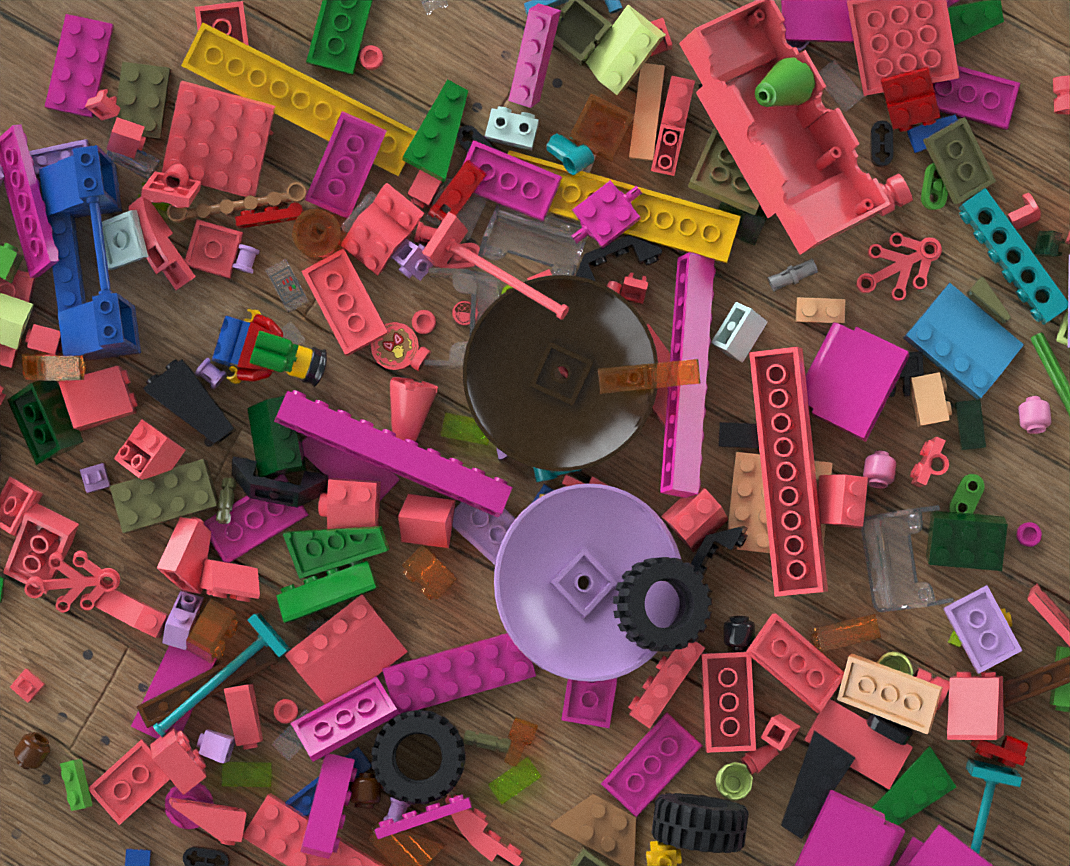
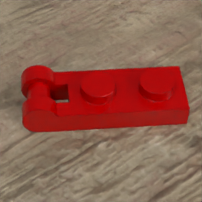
(458, 190)
(271, 216)

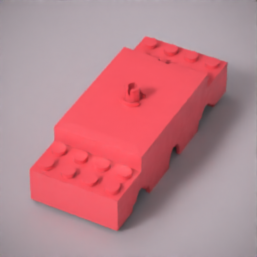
(791, 156)

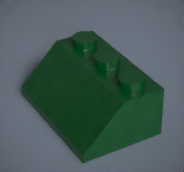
(44, 420)
(275, 446)

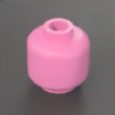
(1034, 415)
(879, 469)

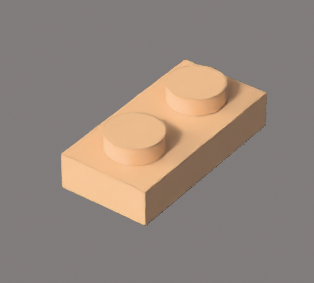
(820, 310)

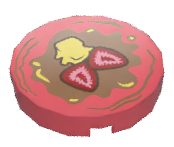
(397, 348)

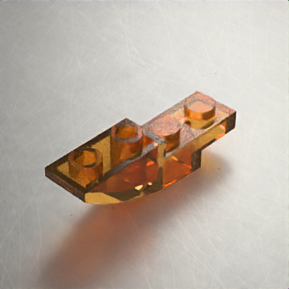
(53, 367)
(649, 376)

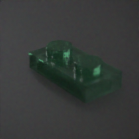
(970, 424)

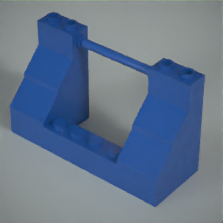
(74, 189)

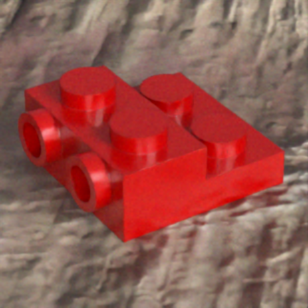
(910, 99)

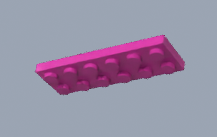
(26, 202)
(456, 673)

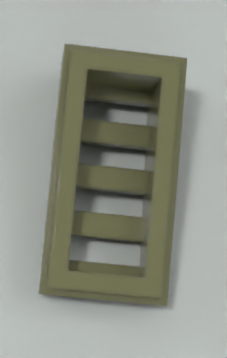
(984, 296)

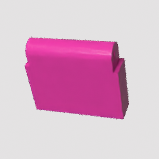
(853, 379)
(850, 836)

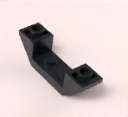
(644, 253)
(276, 491)
(729, 538)

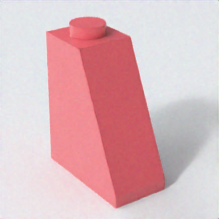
(186, 554)
(244, 715)

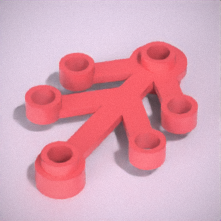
(902, 263)
(76, 581)

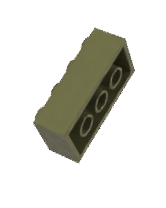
(164, 497)

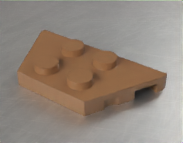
(601, 828)

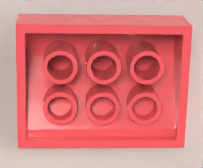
(346, 651)

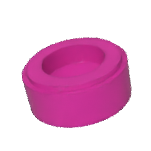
(1028, 534)

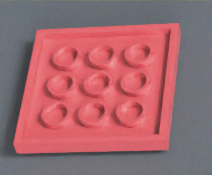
(901, 38)
(219, 138)

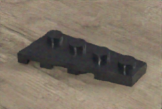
(820, 772)

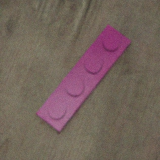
(432, 813)

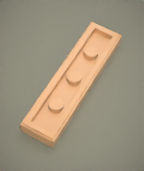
(646, 112)

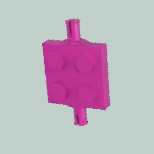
(606, 214)

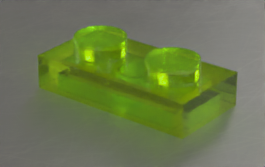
(462, 429)
(247, 774)
(514, 780)

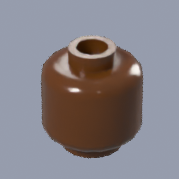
(32, 751)
(365, 791)

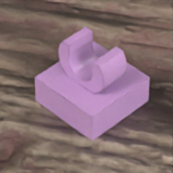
(95, 478)

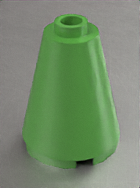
(786, 84)

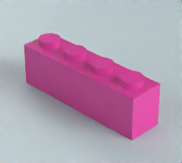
(534, 55)
(327, 806)

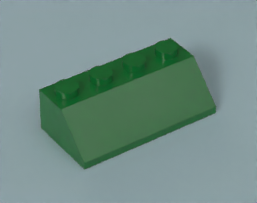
(327, 591)

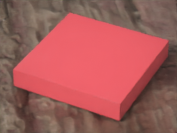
(213, 249)

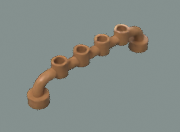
(295, 192)

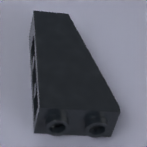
(188, 399)

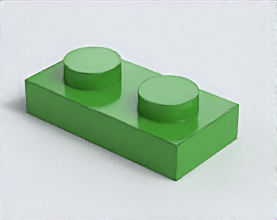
(76, 784)

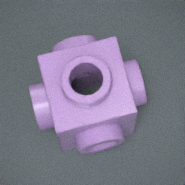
(412, 260)

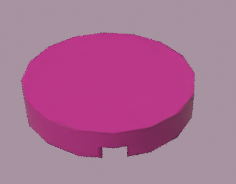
(197, 793)

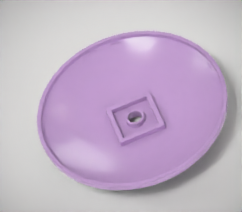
(537, 570)

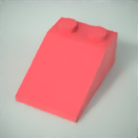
(352, 503)
(39, 537)
(220, 821)

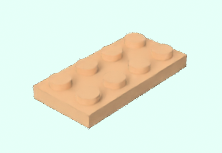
(889, 693)

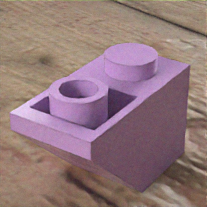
(182, 619)

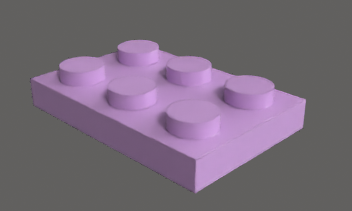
(982, 629)

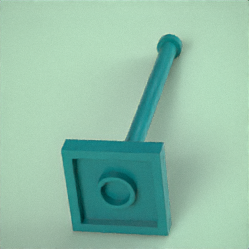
(266, 637)
(993, 775)

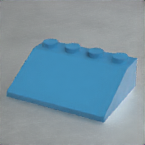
(963, 341)

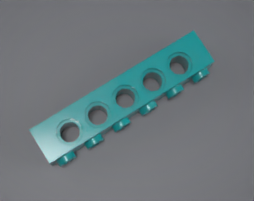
(1013, 242)

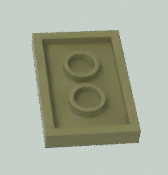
(143, 96)
(959, 160)

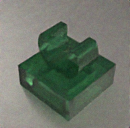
(1048, 244)

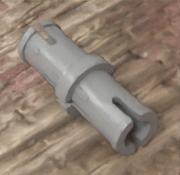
(792, 274)

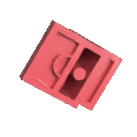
(382, 229)

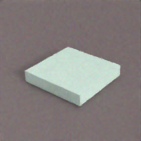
(123, 240)

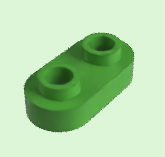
(935, 187)
(967, 496)

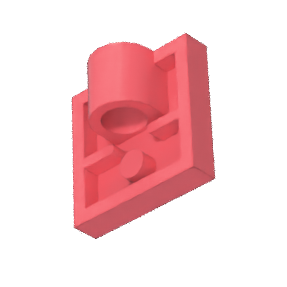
(164, 189)
(923, 470)

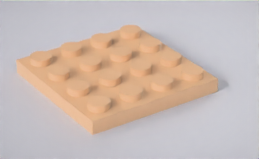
(748, 500)

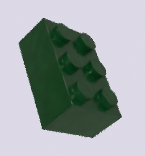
(966, 540)

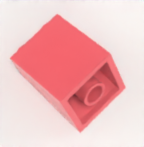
(99, 398)
(842, 500)
(695, 518)
(975, 706)

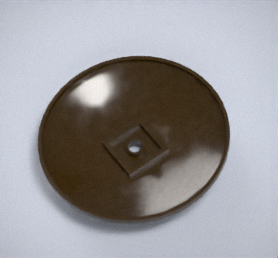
(514, 384)

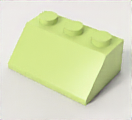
(624, 50)

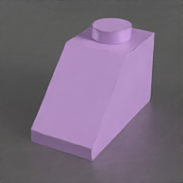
(216, 745)

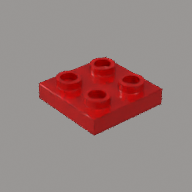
(1010, 752)

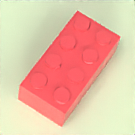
(728, 702)

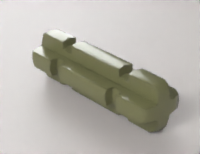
(226, 501)
(486, 741)

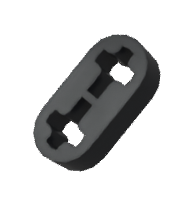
(476, 137)
(887, 143)
(890, 729)
(207, 853)

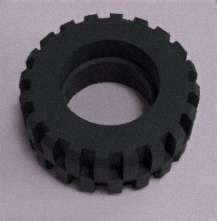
(692, 599)
(394, 780)
(700, 823)

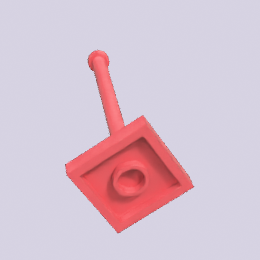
(447, 241)

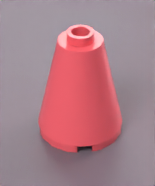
(410, 406)

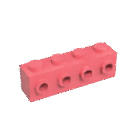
(664, 684)

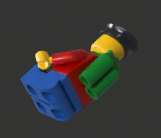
(260, 349)

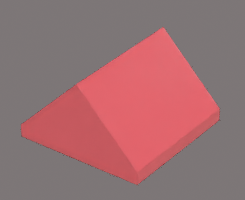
(14, 503)
(426, 520)

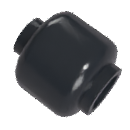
(739, 633)

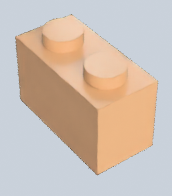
(929, 399)

